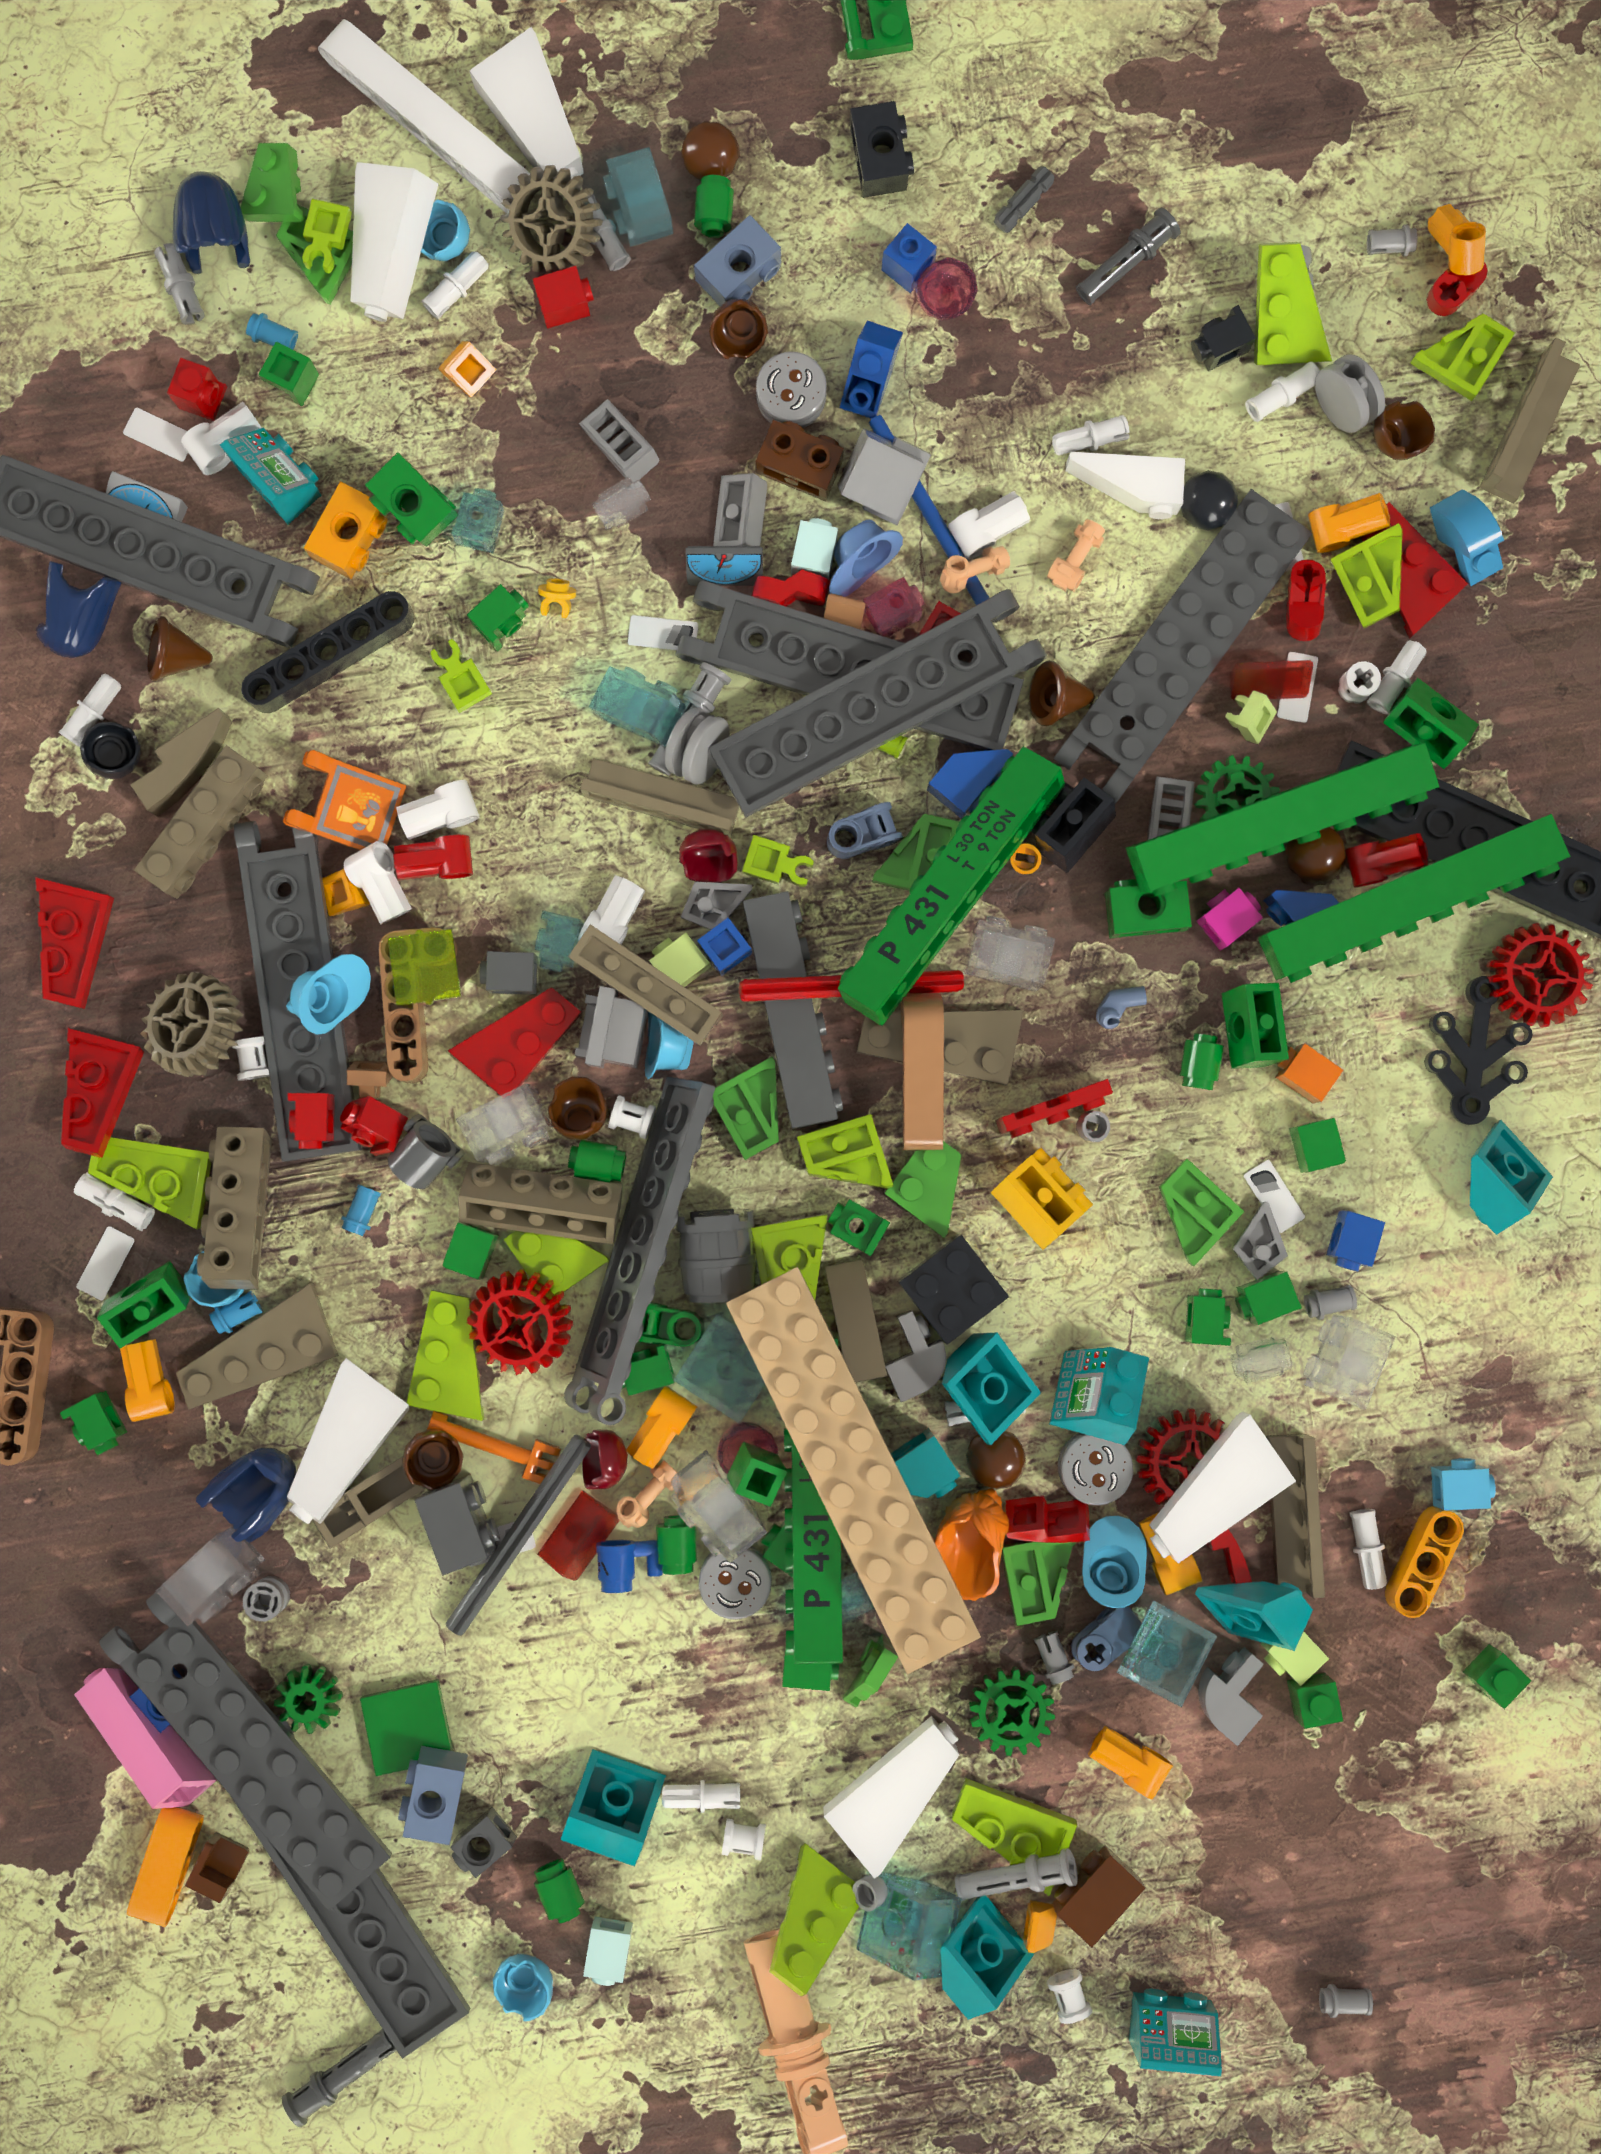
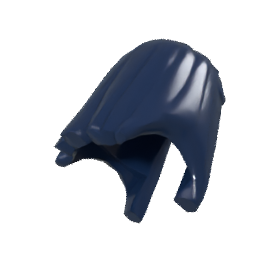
(206, 215)
(75, 615)
(251, 1491)

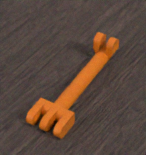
(530, 1458)

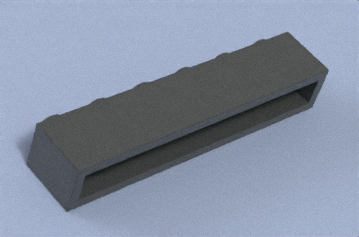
(792, 1021)

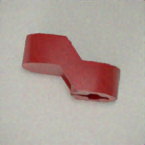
(1445, 299)
(1309, 583)
(801, 586)

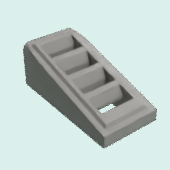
(637, 458)
(1174, 787)

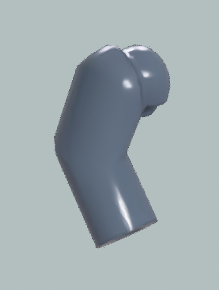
(1115, 1004)

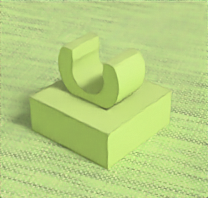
(1254, 717)

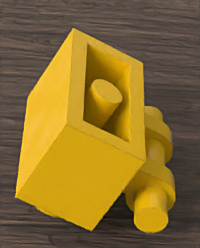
(1042, 1198)

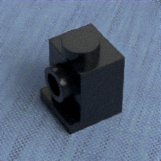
(1223, 340)

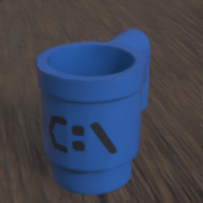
(617, 1564)

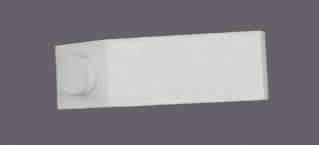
(1138, 482)

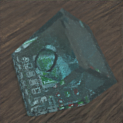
(1167, 1654)
(910, 1927)

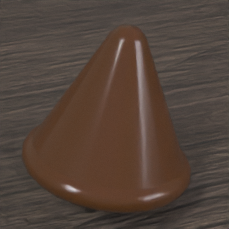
(173, 651)
(1056, 694)

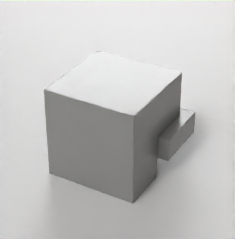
(883, 474)
(612, 1030)

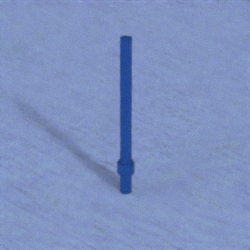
(934, 518)

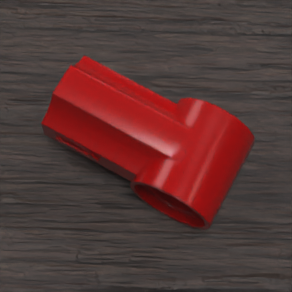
(446, 857)
(1376, 860)

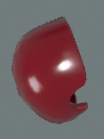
(708, 856)
(605, 1460)

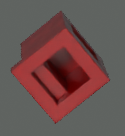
(196, 389)
(312, 1119)
(373, 1124)

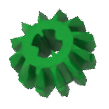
(324, 1698)

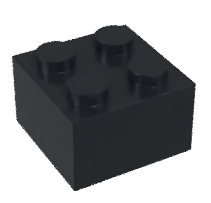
(953, 1289)

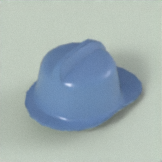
(861, 554)

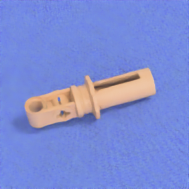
(798, 2052)

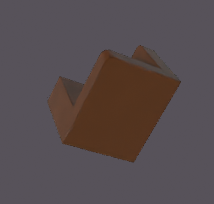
(217, 1867)

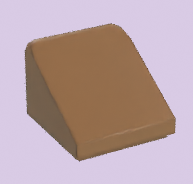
(845, 610)

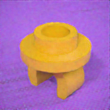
(556, 591)

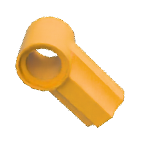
(1459, 238)
(1338, 524)
(147, 1390)
(664, 1421)
(1169, 1573)
(1140, 1767)

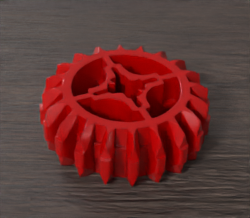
(1548, 946)
(534, 1348)
(1187, 1444)

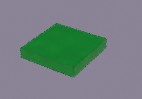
(402, 1722)

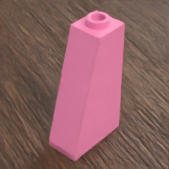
(156, 1761)

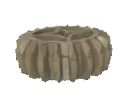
(550, 204)
(191, 1024)

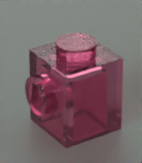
(894, 607)

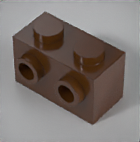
(800, 459)
(1100, 1896)

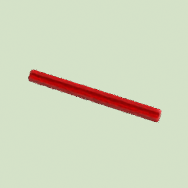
(827, 986)

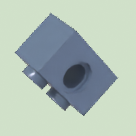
(743, 244)
(433, 1817)

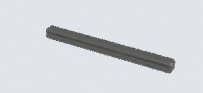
(518, 1535)

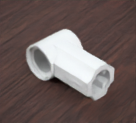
(205, 439)
(982, 528)
(448, 807)
(373, 872)
(615, 909)

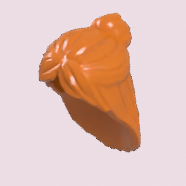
(973, 1541)

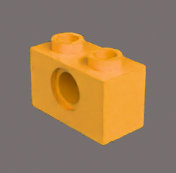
(345, 509)

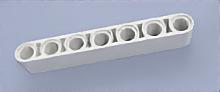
(421, 112)

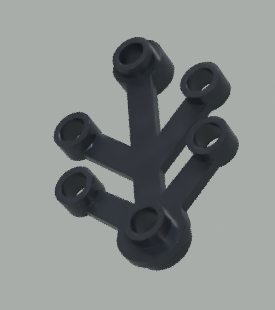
(1476, 1056)

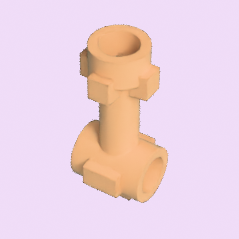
(958, 569)
(1067, 573)
(634, 1510)

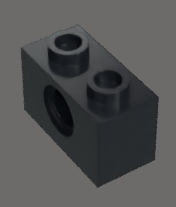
(880, 171)

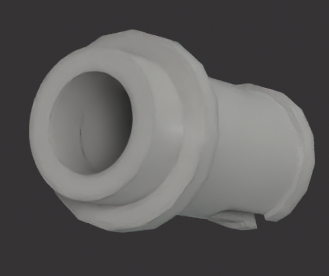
(1392, 241)
(1330, 1301)
(1054, 1658)
(1345, 2001)

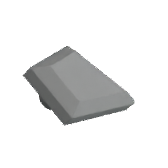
(713, 902)
(1260, 1243)

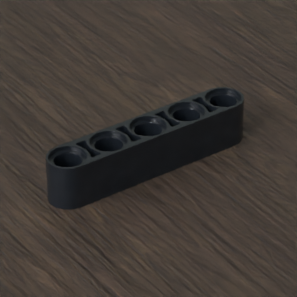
(309, 652)

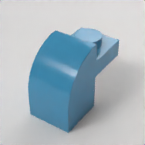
(1472, 532)

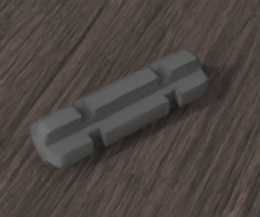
(1024, 199)

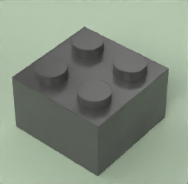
(458, 1524)

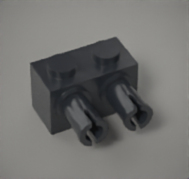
(1075, 824)

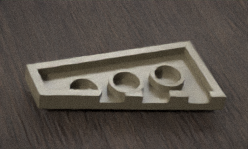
(975, 1042)
(269, 1347)

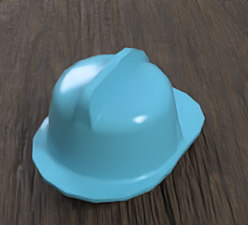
(330, 994)
(666, 1048)
(1114, 1562)

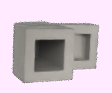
(923, 1366)
(1222, 1698)

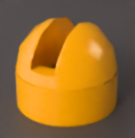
(1023, 866)

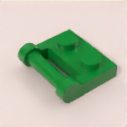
(888, 26)

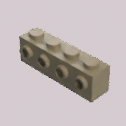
(201, 823)
(540, 1203)
(235, 1208)

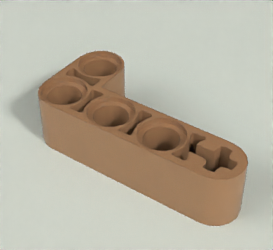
(394, 1013)
(923, 1071)
(15, 1385)

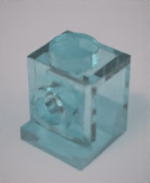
(480, 533)
(557, 940)

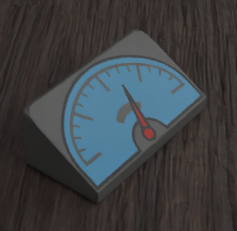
(724, 565)

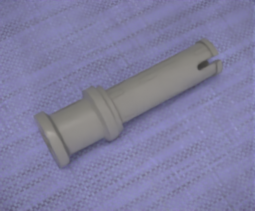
(700, 695)
(1034, 1873)

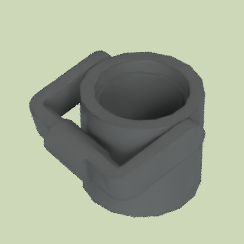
(423, 1153)

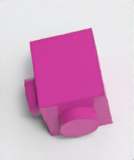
(1230, 917)

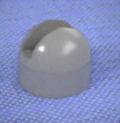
(1093, 1117)
(870, 1892)

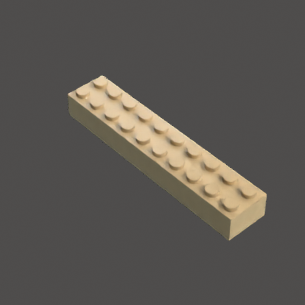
(853, 1471)

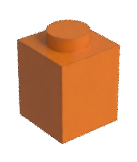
(1308, 1073)

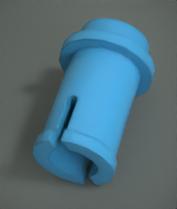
(269, 332)
(360, 1210)
(235, 1313)

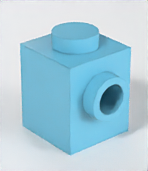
(1462, 1485)

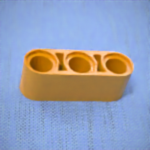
(1427, 1581)
(165, 1865)

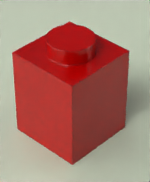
(563, 296)

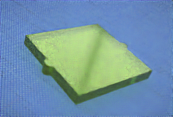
(424, 967)

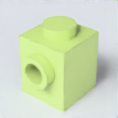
(680, 959)
(1299, 1663)

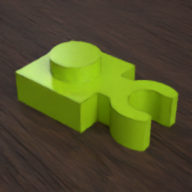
(325, 229)
(462, 680)
(770, 860)

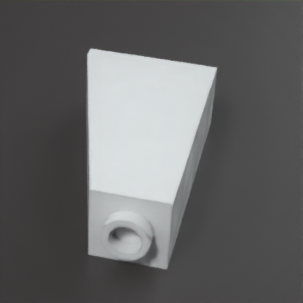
(526, 103)
(388, 236)
(346, 1437)
(1222, 1489)
(890, 1795)

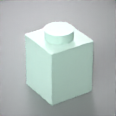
(815, 547)
(608, 1951)

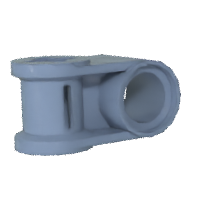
(871, 829)
(1110, 1633)

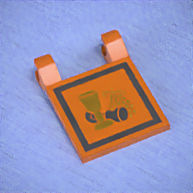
(353, 805)

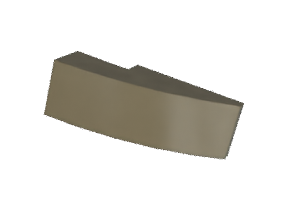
(183, 762)
(855, 1320)
(367, 1503)

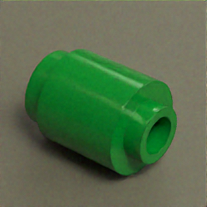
(714, 206)
(1201, 1061)
(597, 1161)
(676, 1546)
(558, 1891)

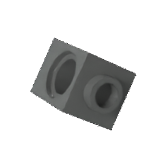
(510, 973)
(495, 1831)

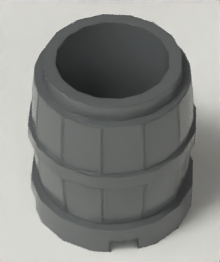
(716, 1255)

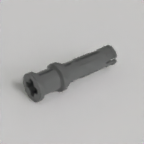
(1139, 242)
(326, 2085)

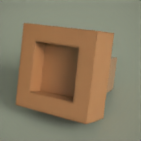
(369, 1077)

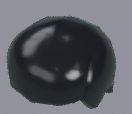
(1209, 500)
(110, 750)

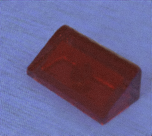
(1273, 679)
(575, 1537)

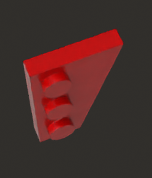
(1426, 576)
(72, 938)
(517, 1042)
(97, 1087)
(1054, 1109)

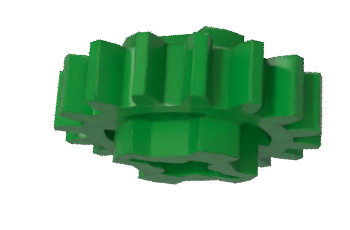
(1233, 781)
(1001, 1722)

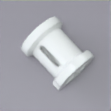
(1357, 671)
(251, 1058)
(632, 1117)
(743, 1839)
(1069, 1996)

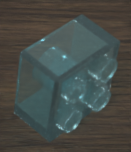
(722, 1370)

